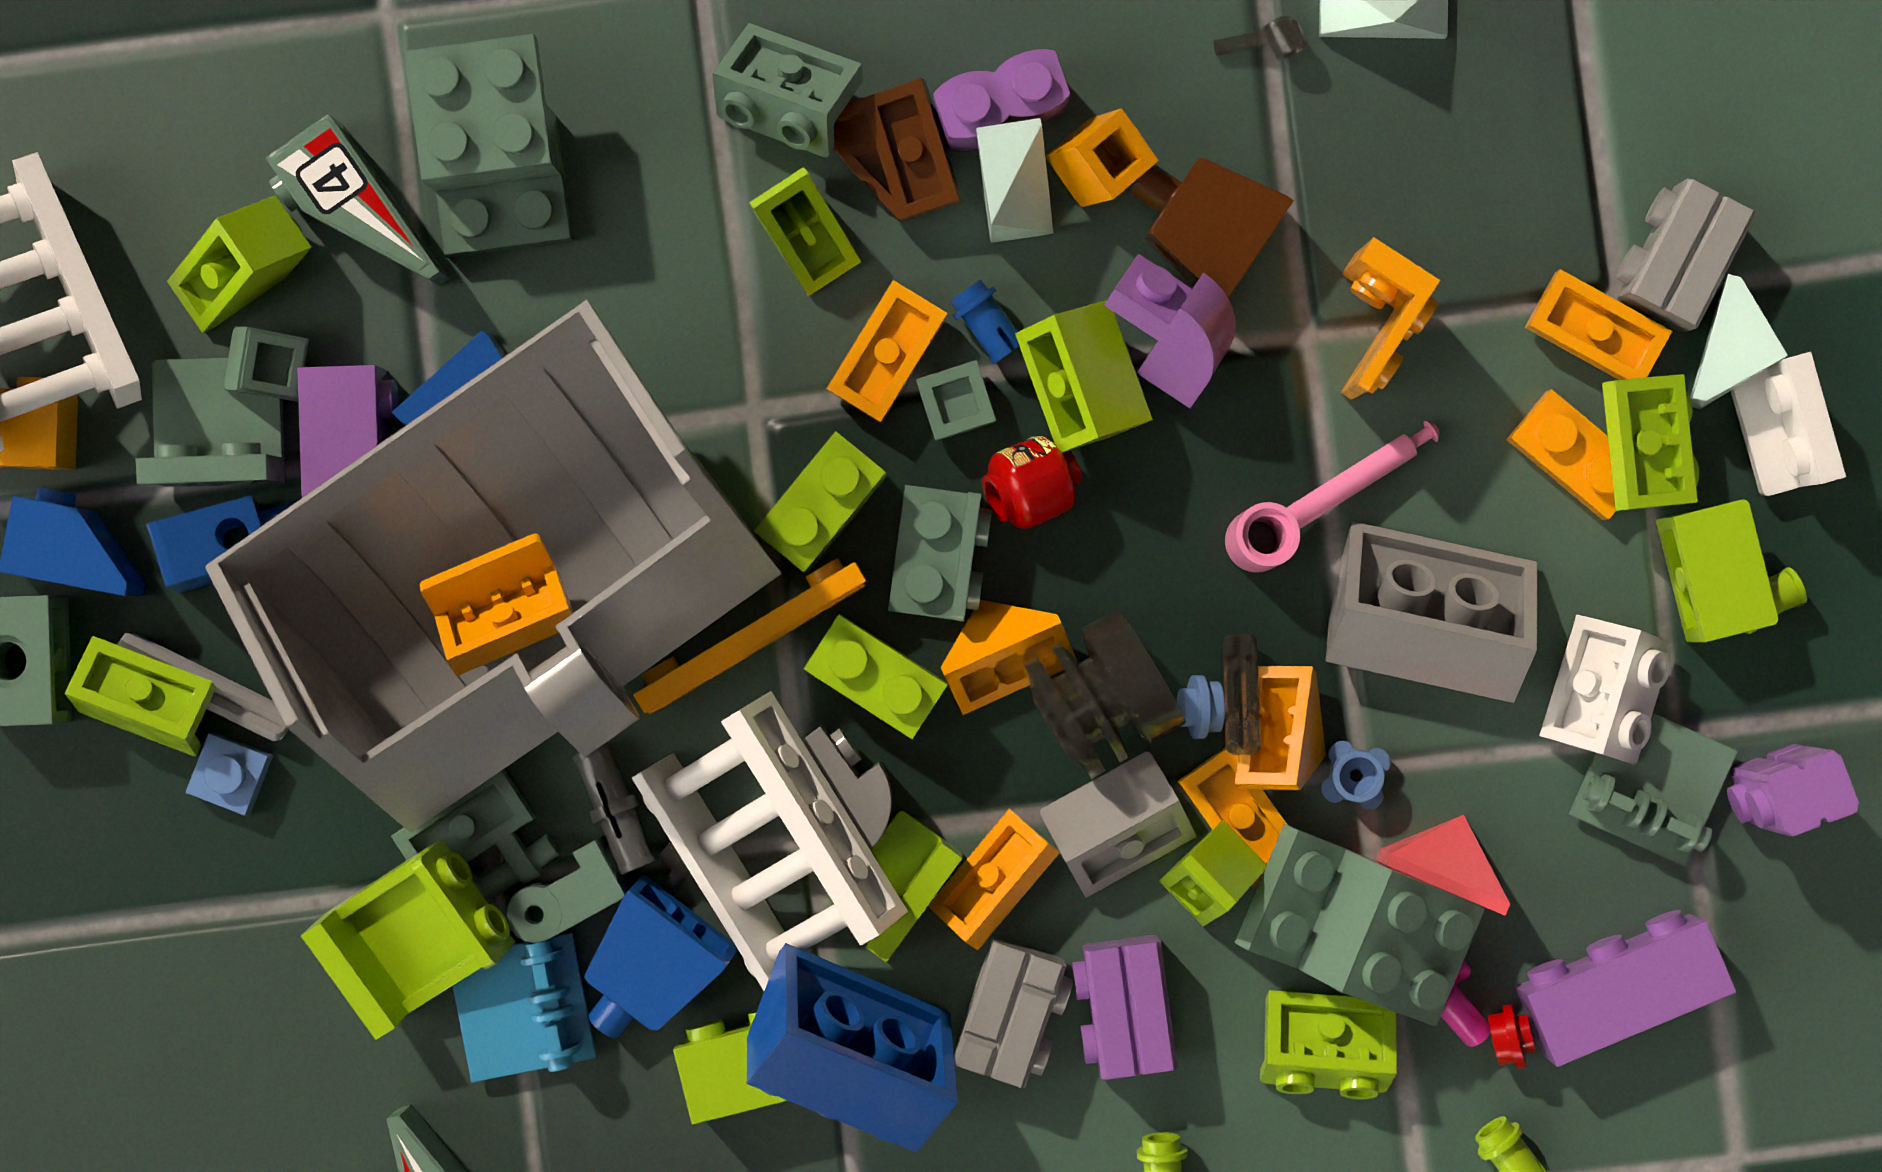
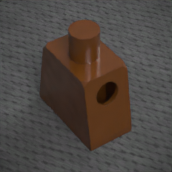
(1210, 220)

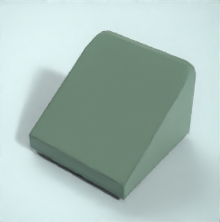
(265, 363)

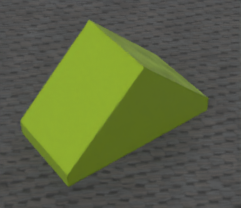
(805, 231)
(1214, 874)

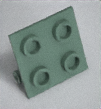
(1663, 796)

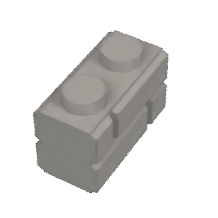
(1684, 254)
(1011, 1012)

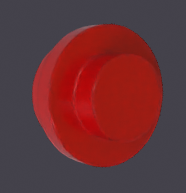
(1512, 1036)

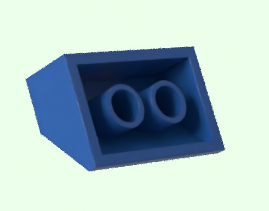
(852, 1049)

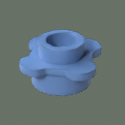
(1372, 768)

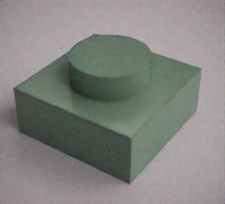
(956, 400)

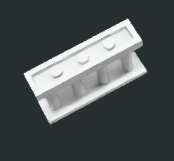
(78, 312)
(812, 815)

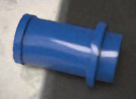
(986, 320)

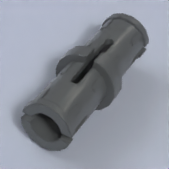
(615, 809)

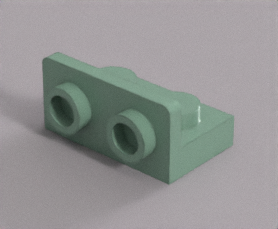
(784, 88)
(937, 553)

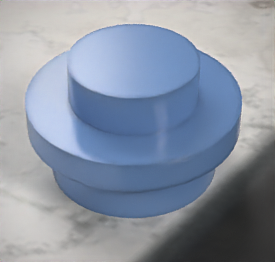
(1202, 706)

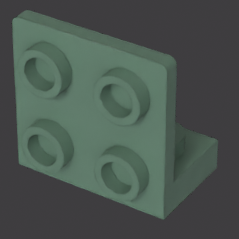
(209, 431)

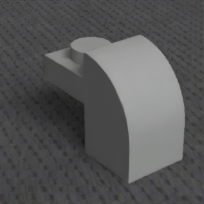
(863, 796)

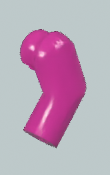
(1463, 1015)

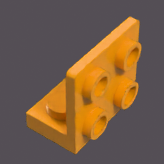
(1389, 278)

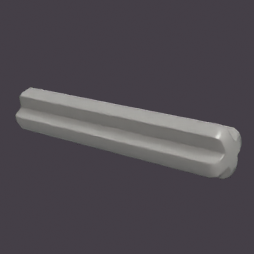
(229, 698)

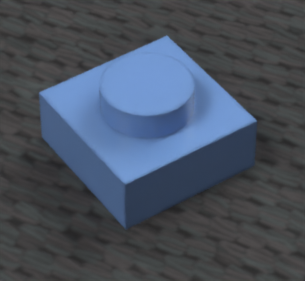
(229, 773)

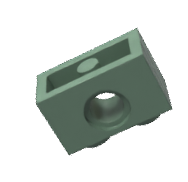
(43, 633)

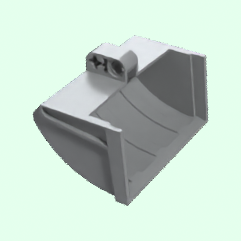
(537, 444)

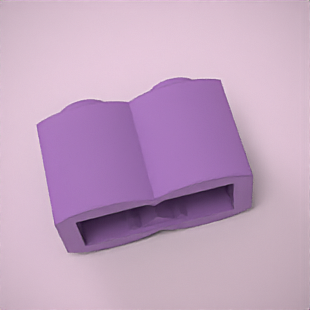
(1019, 90)

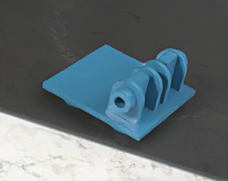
(525, 1011)

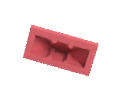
(1450, 860)

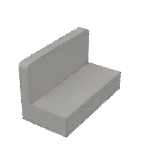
(1117, 823)

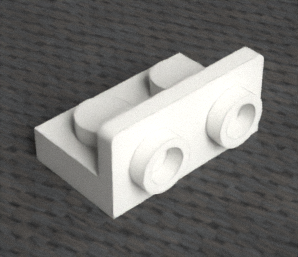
(1787, 427)
(1607, 689)

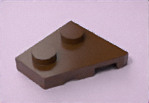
(898, 150)

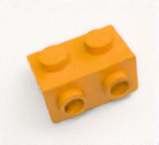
(497, 603)

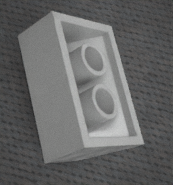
(1434, 612)

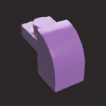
(1190, 326)

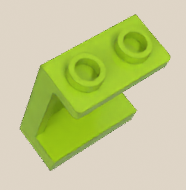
(408, 937)

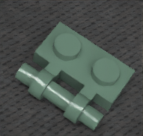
(477, 823)

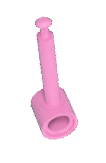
(1289, 520)

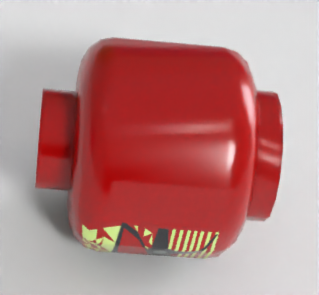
(1031, 482)

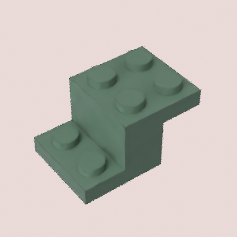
(489, 145)
(1359, 925)

